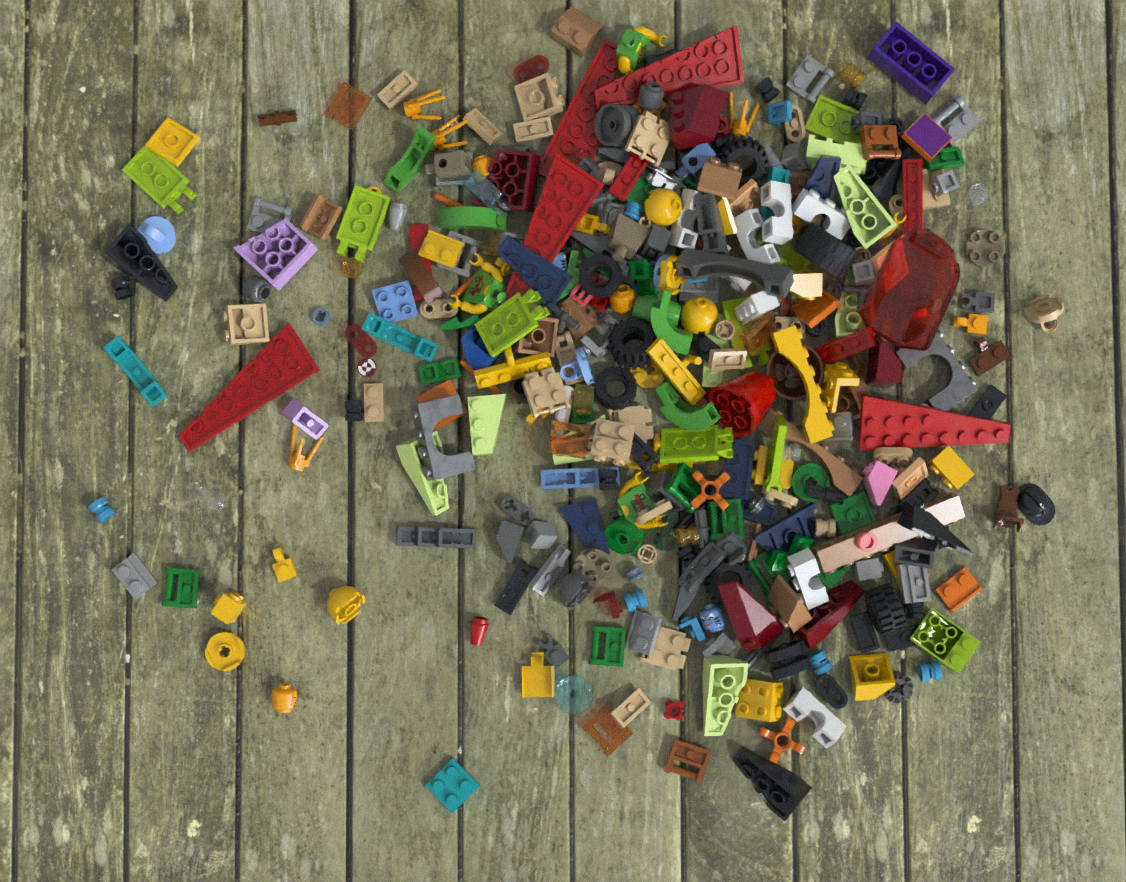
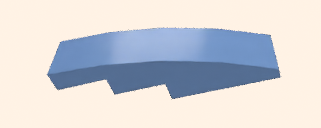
(574, 478)

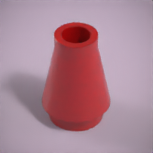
(478, 628)

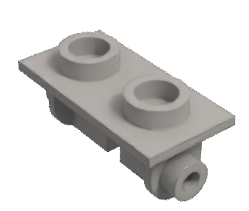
(659, 177)

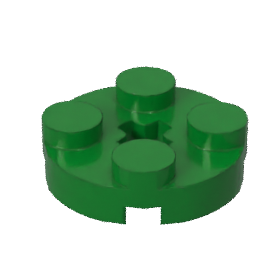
(803, 473)
(633, 536)

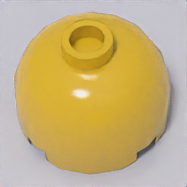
(663, 207)
(699, 315)
(344, 603)

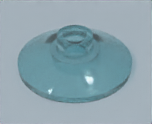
(574, 705)

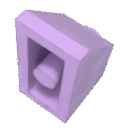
(305, 418)

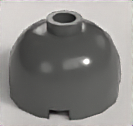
(573, 588)

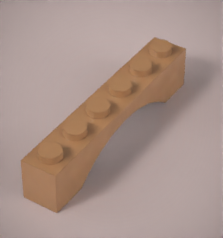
(841, 476)

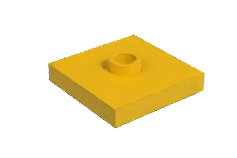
(172, 142)

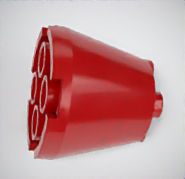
(743, 401)

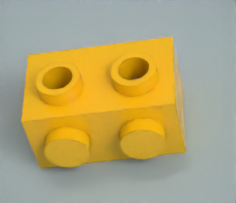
(950, 468)
(228, 606)

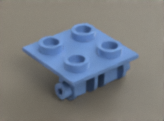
(395, 301)

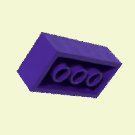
(910, 63)

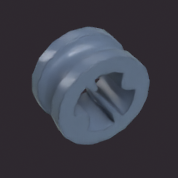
(327, 318)
(634, 574)

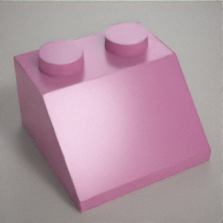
(877, 481)

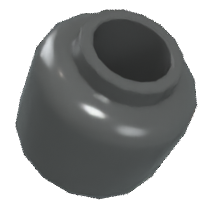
(650, 96)
(257, 288)

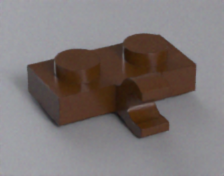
(988, 356)

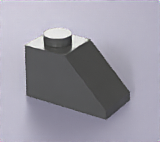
(655, 243)
(656, 490)
(508, 538)
(917, 553)

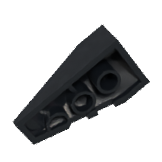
(883, 173)
(138, 261)
(927, 525)
(778, 785)

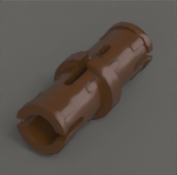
(277, 118)

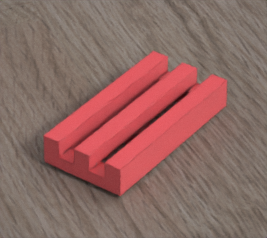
(578, 298)

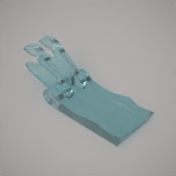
(486, 191)

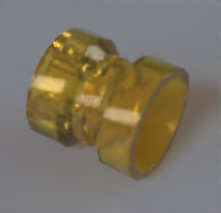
(853, 75)
(349, 266)
(686, 536)

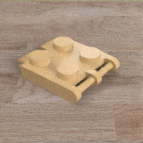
(649, 137)
(545, 391)
(635, 416)
(668, 649)

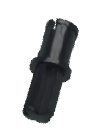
(825, 494)

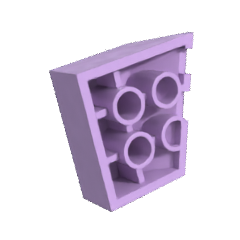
(278, 252)

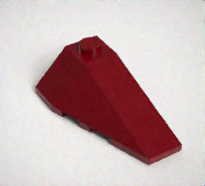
(829, 614)
(749, 618)

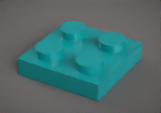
(452, 785)

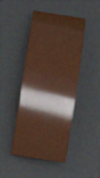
(421, 276)

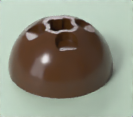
(791, 385)

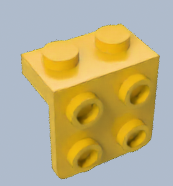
(833, 377)
(761, 459)
(760, 700)

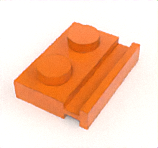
(958, 589)

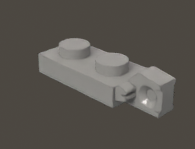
(550, 570)

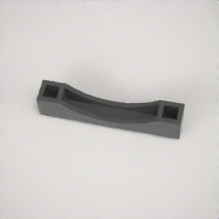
(771, 278)

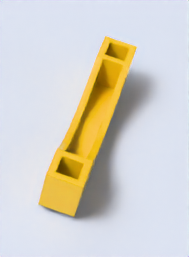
(815, 421)

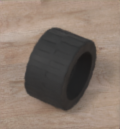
(826, 251)

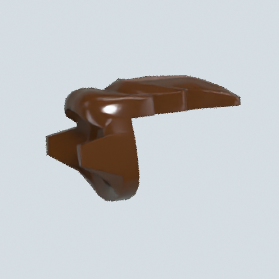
(1006, 514)

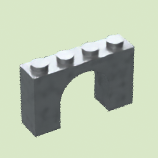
(958, 384)
(425, 417)

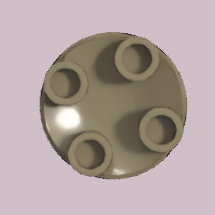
(984, 247)
(593, 563)

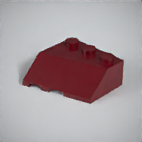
(516, 177)
(883, 366)

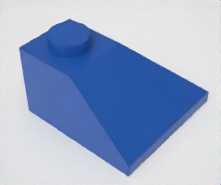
(476, 351)

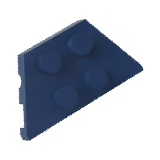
(782, 533)

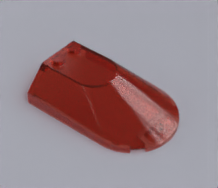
(912, 290)

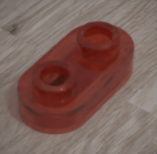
(529, 67)
(361, 341)

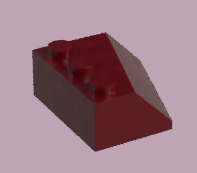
(695, 115)

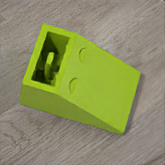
(945, 641)

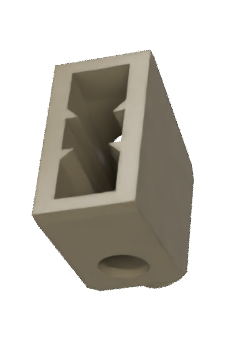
(450, 165)
(625, 237)

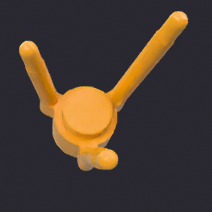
(413, 106)
(740, 127)
(440, 136)
(297, 460)

